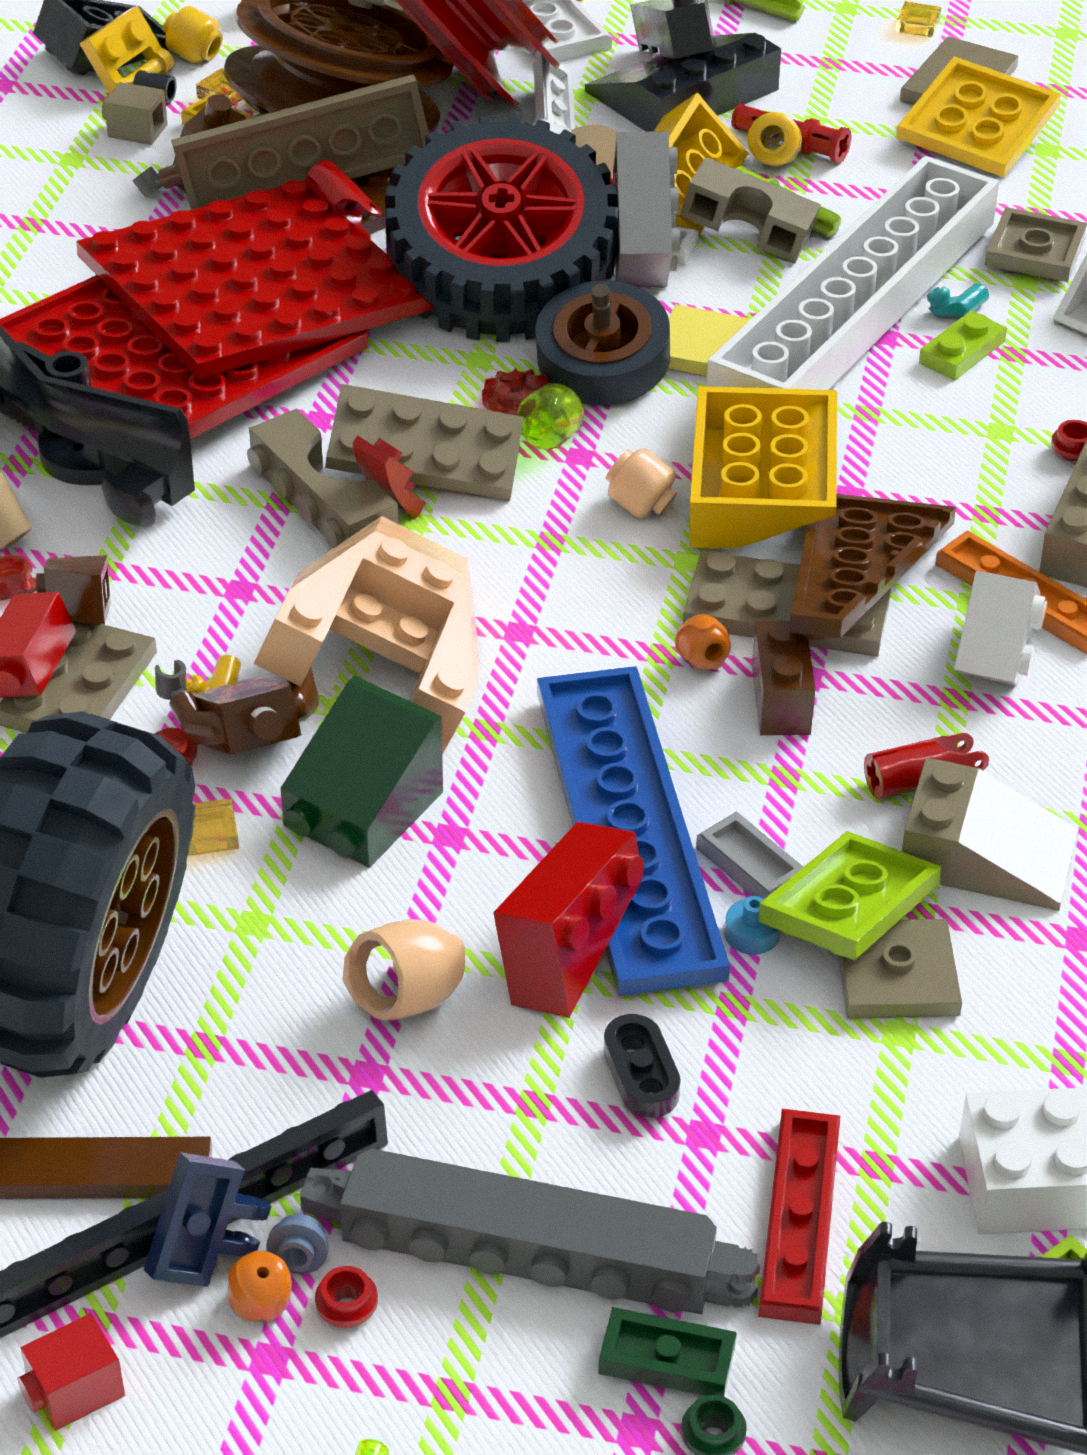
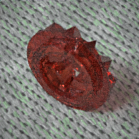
(498, 389)

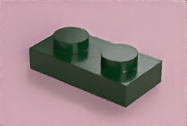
(667, 1352)

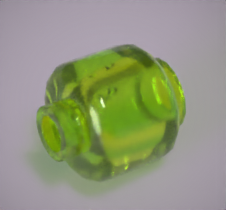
(551, 416)

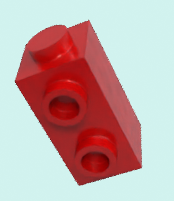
(32, 642)

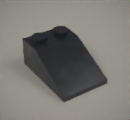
(69, 22)

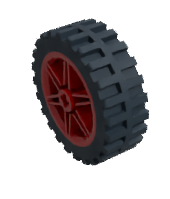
(500, 193)

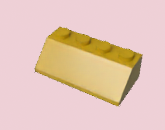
(698, 135)

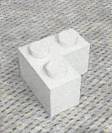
(997, 628)

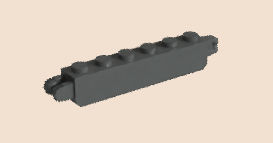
(533, 1231)

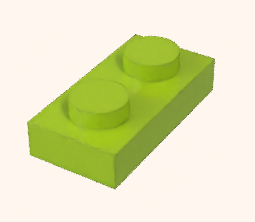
(962, 345)

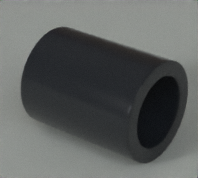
(157, 81)

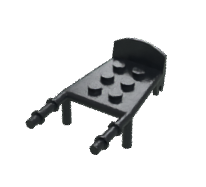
(967, 1338)

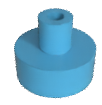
(745, 931)

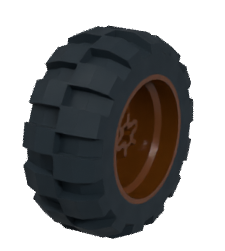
(87, 883)

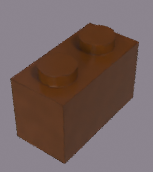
(782, 679)

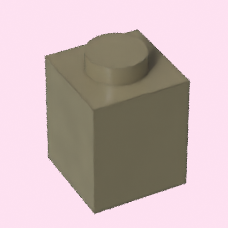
(135, 113)

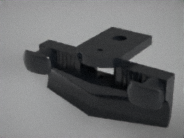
(97, 435)

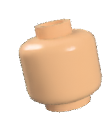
(641, 483)

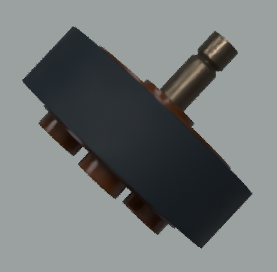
(604, 341)

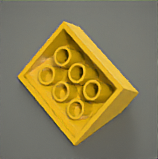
(761, 463)

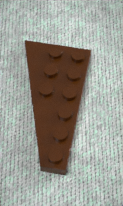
(858, 558)

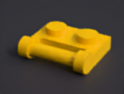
(119, 43)

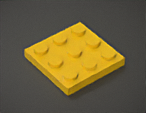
(978, 116)

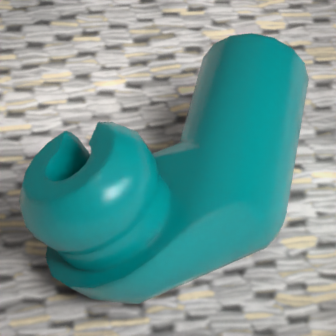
(946, 306)

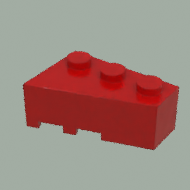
(566, 915)

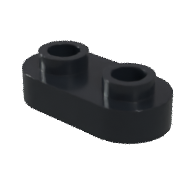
(646, 1076)

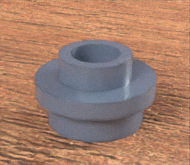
(299, 1242)

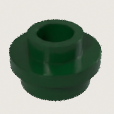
(713, 1412)

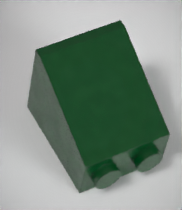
(365, 773)

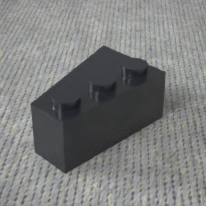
(673, 26)

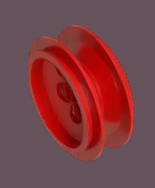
(474, 30)

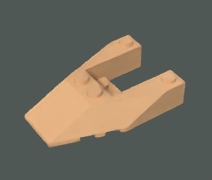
(395, 599)

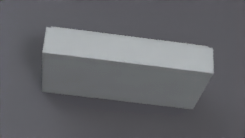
(747, 855)

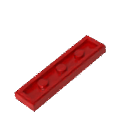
(800, 1217)

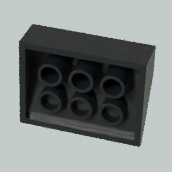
(733, 73)

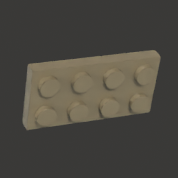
(439, 441)
(754, 589)

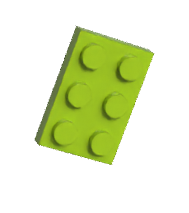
(849, 895)

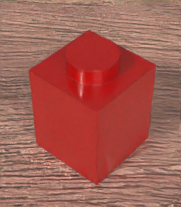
(71, 1372)

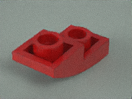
(381, 465)

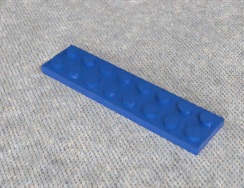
(620, 780)

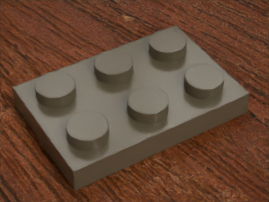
(90, 678)

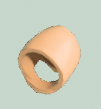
(424, 958)

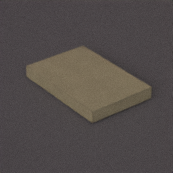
(951, 47)

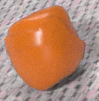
(703, 642)
(259, 1286)

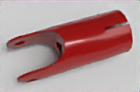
(343, 196)
(900, 768)

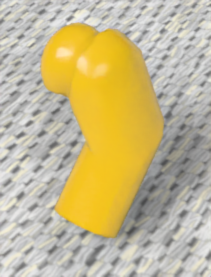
(225, 673)

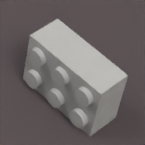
(646, 208)

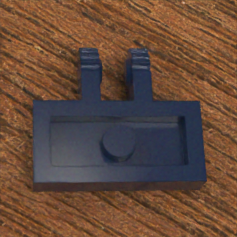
(196, 1219)

